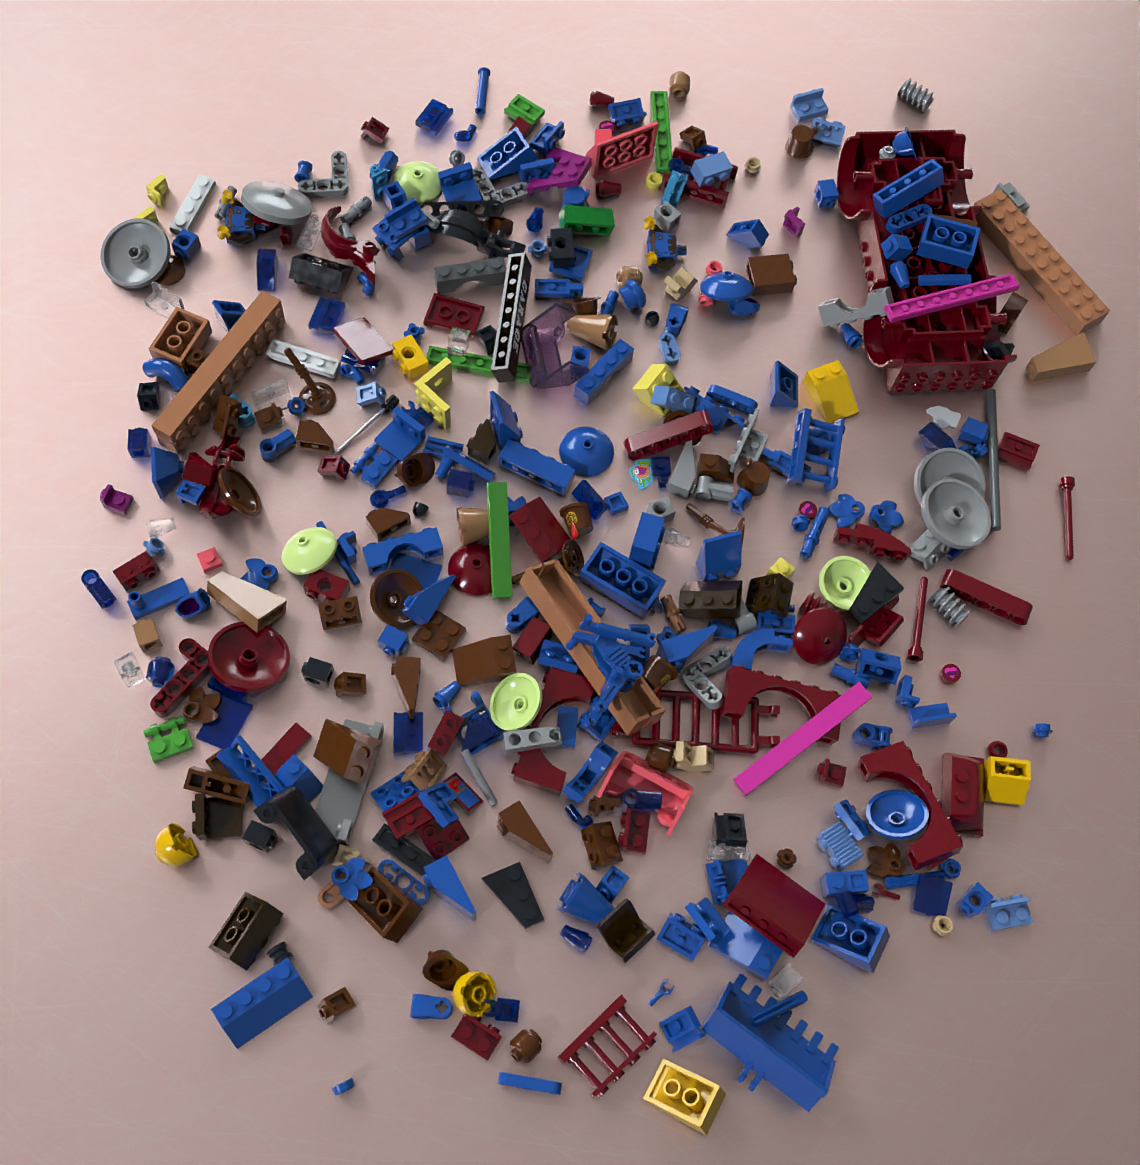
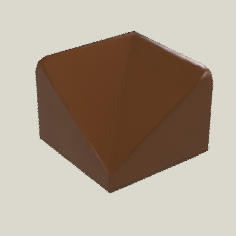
(502, 224)

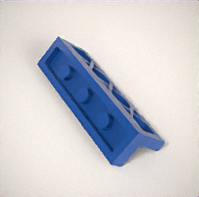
(240, 768)

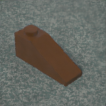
(407, 681)
(216, 784)

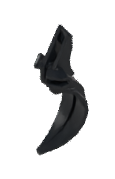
(468, 228)

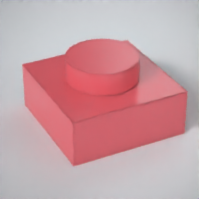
(209, 559)

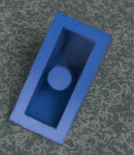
(749, 233)

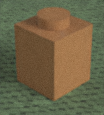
(147, 635)

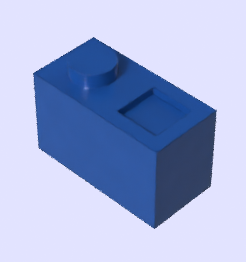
(839, 882)

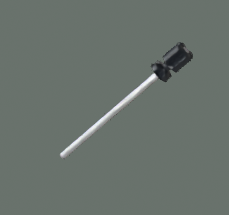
(391, 402)

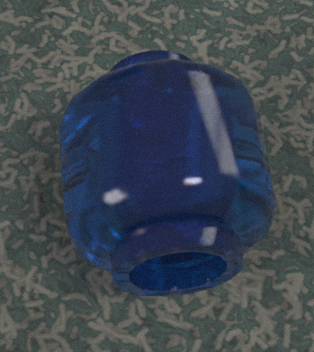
(160, 671)

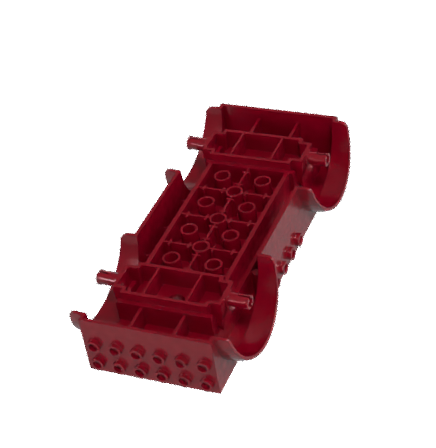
(911, 349)

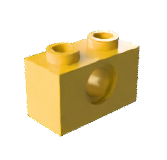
(406, 348)

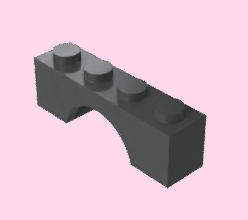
(450, 277)

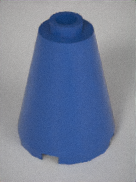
(584, 901)

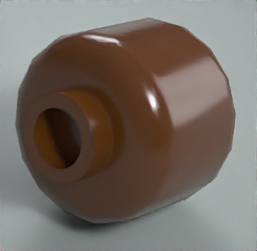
(660, 757)
(525, 1046)

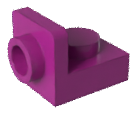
(793, 223)
(115, 500)

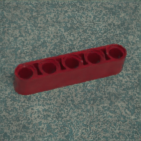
(668, 435)
(987, 597)

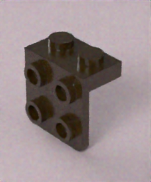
(770, 593)
(216, 818)
(625, 931)

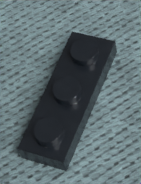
(403, 850)

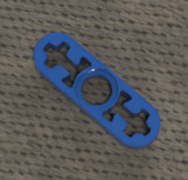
(903, 223)
(732, 399)
(419, 887)
(530, 1083)

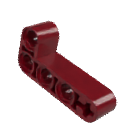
(179, 679)

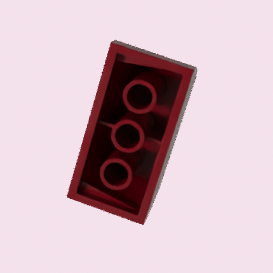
(963, 793)

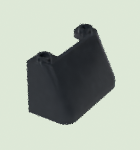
(304, 825)

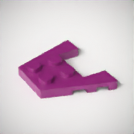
(567, 173)

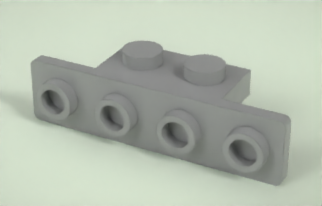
(751, 443)

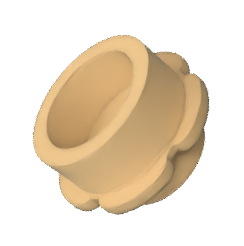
(752, 165)
(948, 925)

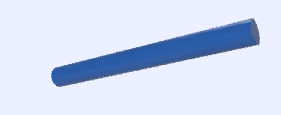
(343, 561)

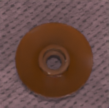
(172, 273)

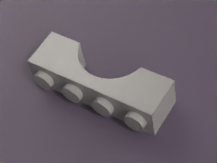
(835, 311)

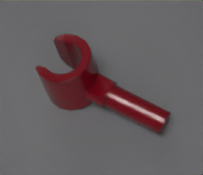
(284, 238)
(884, 892)

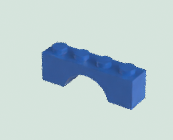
(394, 197)
(591, 384)
(425, 543)

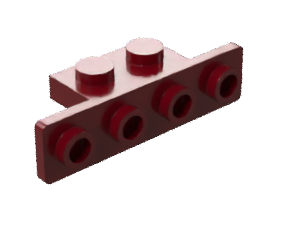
(879, 626)

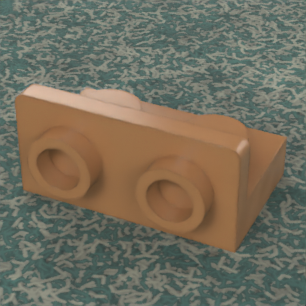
(425, 769)

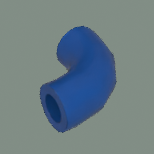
(167, 370)

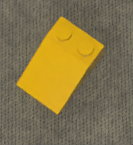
(831, 391)
(685, 1096)

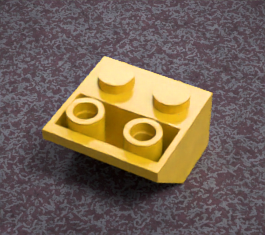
(1006, 780)

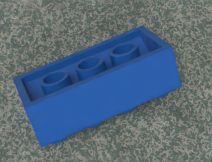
(622, 580)
(262, 1003)

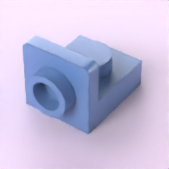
(370, 393)

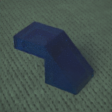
(935, 438)

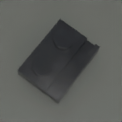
(730, 829)

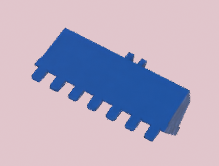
(772, 1048)

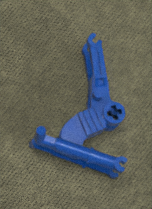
(612, 660)

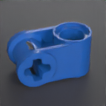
(676, 317)
(522, 614)
(877, 736)
(426, 1007)

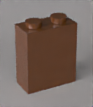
(771, 274)

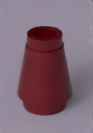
(600, 99)
(607, 188)

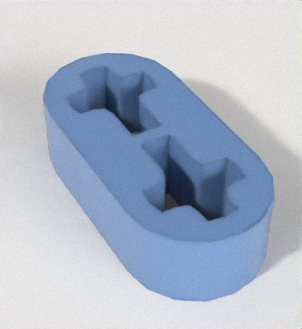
(665, 349)

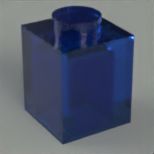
(139, 443)
(460, 483)

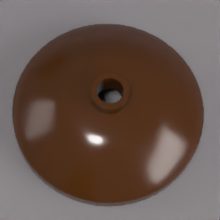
(239, 492)
(398, 585)

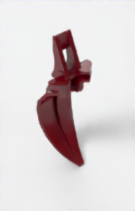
(360, 251)
(213, 503)

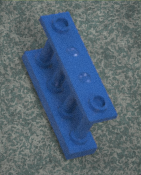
(799, 453)

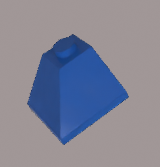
(166, 470)
(297, 774)

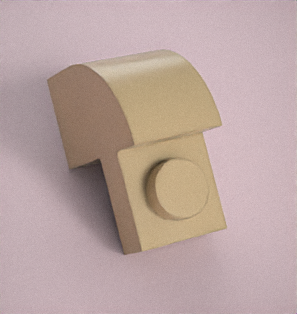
(680, 284)
(693, 758)

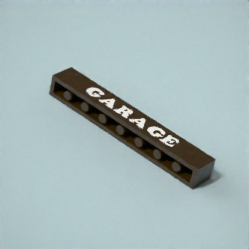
(511, 318)

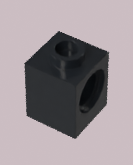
(317, 672)
(260, 836)

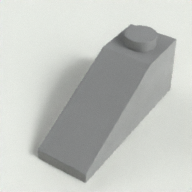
(684, 474)

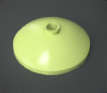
(422, 187)
(309, 550)
(846, 572)
(510, 696)

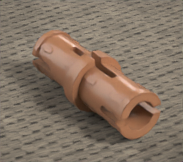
(673, 614)

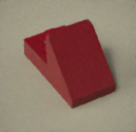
(198, 470)

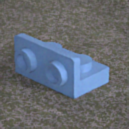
(809, 104)
(828, 132)
(1008, 913)

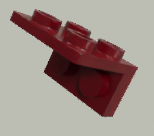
(442, 841)

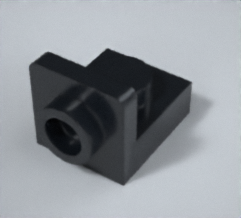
(487, 337)
(998, 349)
(148, 396)

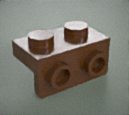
(601, 844)

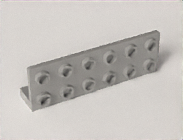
(342, 797)

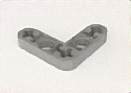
(336, 180)
(498, 195)
(695, 678)

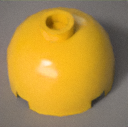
(174, 847)
(471, 992)

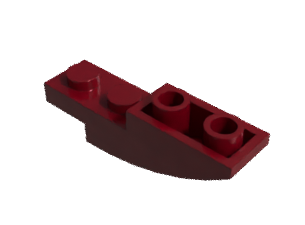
(880, 542)

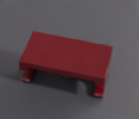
(531, 640)

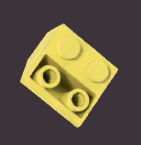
(655, 376)

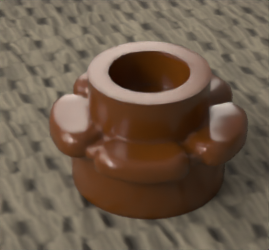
(781, 858)

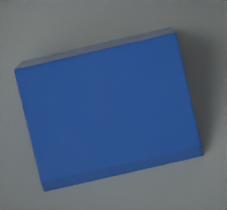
(783, 386)

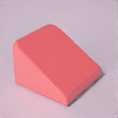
(602, 134)

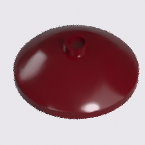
(470, 578)
(811, 632)

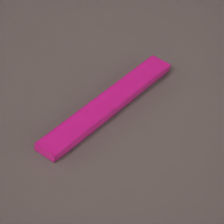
(951, 298)
(802, 738)

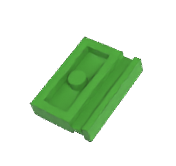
(525, 109)

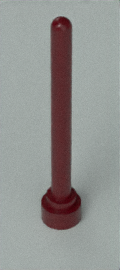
(1067, 484)
(915, 652)

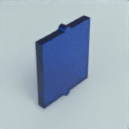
(932, 896)

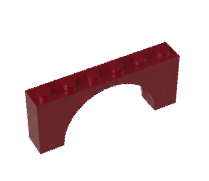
(744, 684)
(898, 765)
(533, 767)

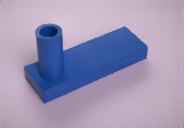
(453, 455)
(156, 599)

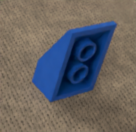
(507, 155)
(503, 421)
(720, 557)
(684, 648)
(445, 884)
(852, 938)
(748, 948)

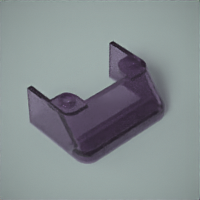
(542, 353)

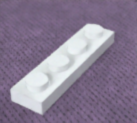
(193, 204)
(313, 361)

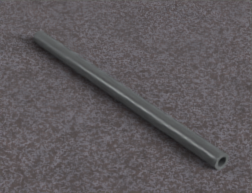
(993, 460)

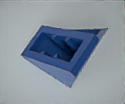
(228, 312)

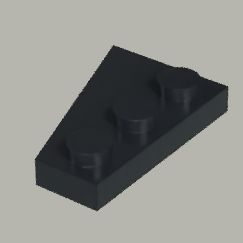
(875, 593)
(515, 893)

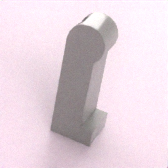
(531, 739)

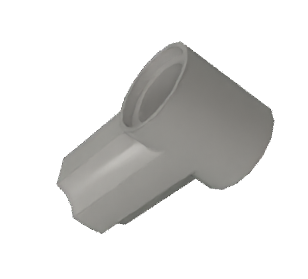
(708, 488)
(745, 621)

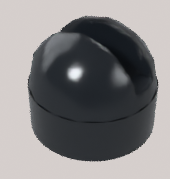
(652, 321)
(420, 509)

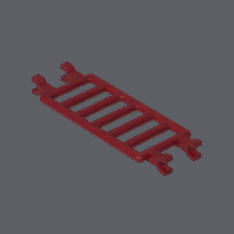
(756, 740)

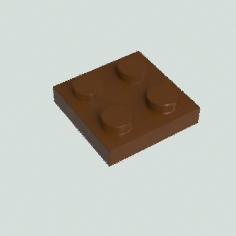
(439, 635)

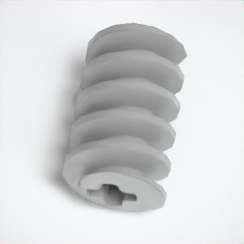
(916, 95)
(949, 605)

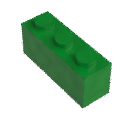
(587, 220)

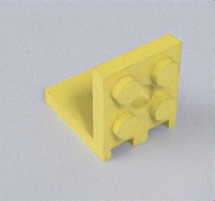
(431, 384)

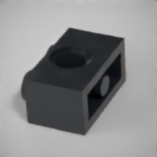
(562, 239)

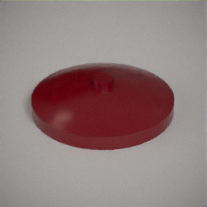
(247, 658)

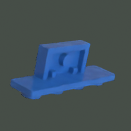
(718, 415)

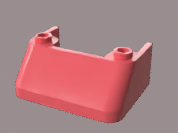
(634, 772)

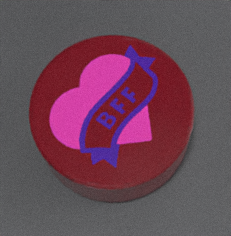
(607, 125)
(808, 509)
(950, 673)

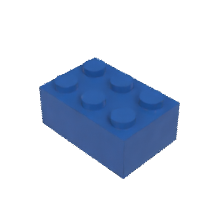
(948, 241)
(647, 540)

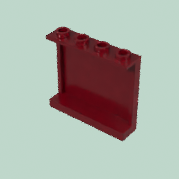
(775, 905)

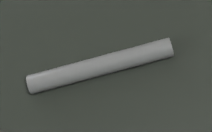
(479, 777)

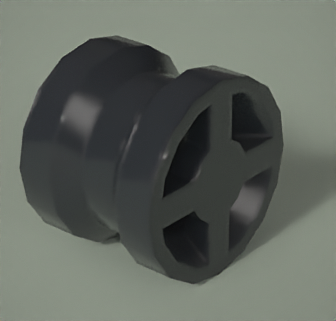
(279, 953)

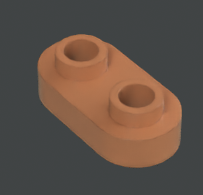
(331, 889)

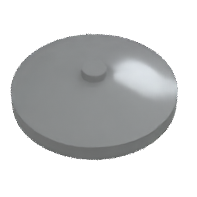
(276, 202)
(135, 253)
(948, 464)
(956, 514)

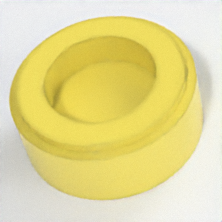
(654, 180)

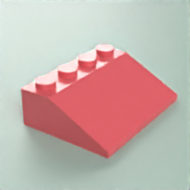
(622, 150)

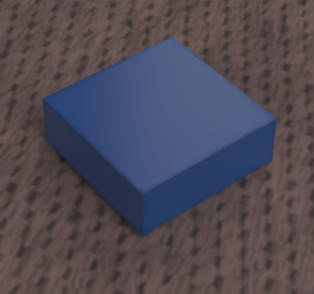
(616, 503)

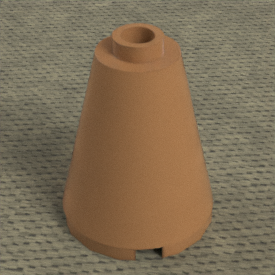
(595, 329)
(472, 524)

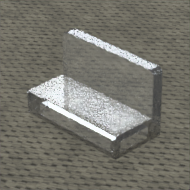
(163, 300)
(275, 392)

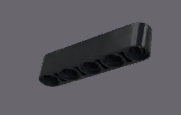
(470, 207)

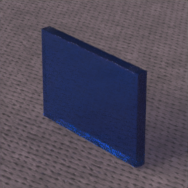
(423, 570)
(228, 725)

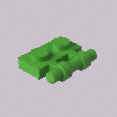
(171, 744)

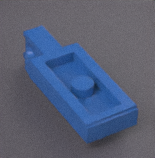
(557, 288)
(780, 462)

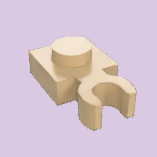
(345, 854)

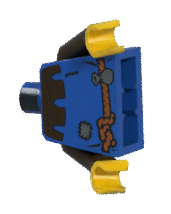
(239, 222)
(661, 246)

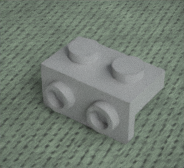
(928, 549)

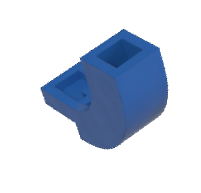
(757, 641)
(590, 773)

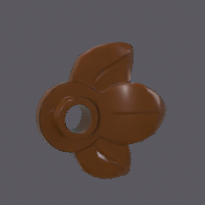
(204, 704)
(883, 859)

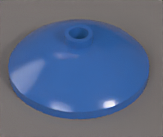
(726, 286)
(586, 460)
(897, 814)

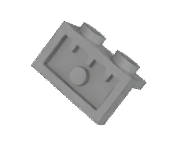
(1014, 196)

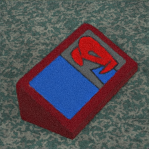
(466, 796)

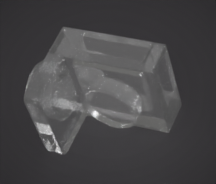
(129, 669)

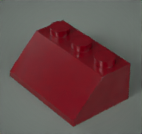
(540, 529)

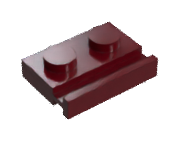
(1017, 450)
(407, 816)

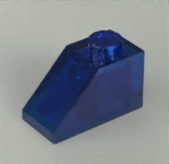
(267, 269)
(478, 732)

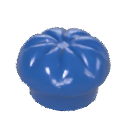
(633, 295)

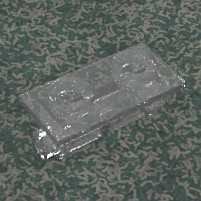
(309, 233)
(724, 852)

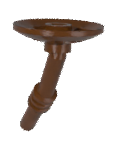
(315, 388)
(708, 522)
(566, 559)

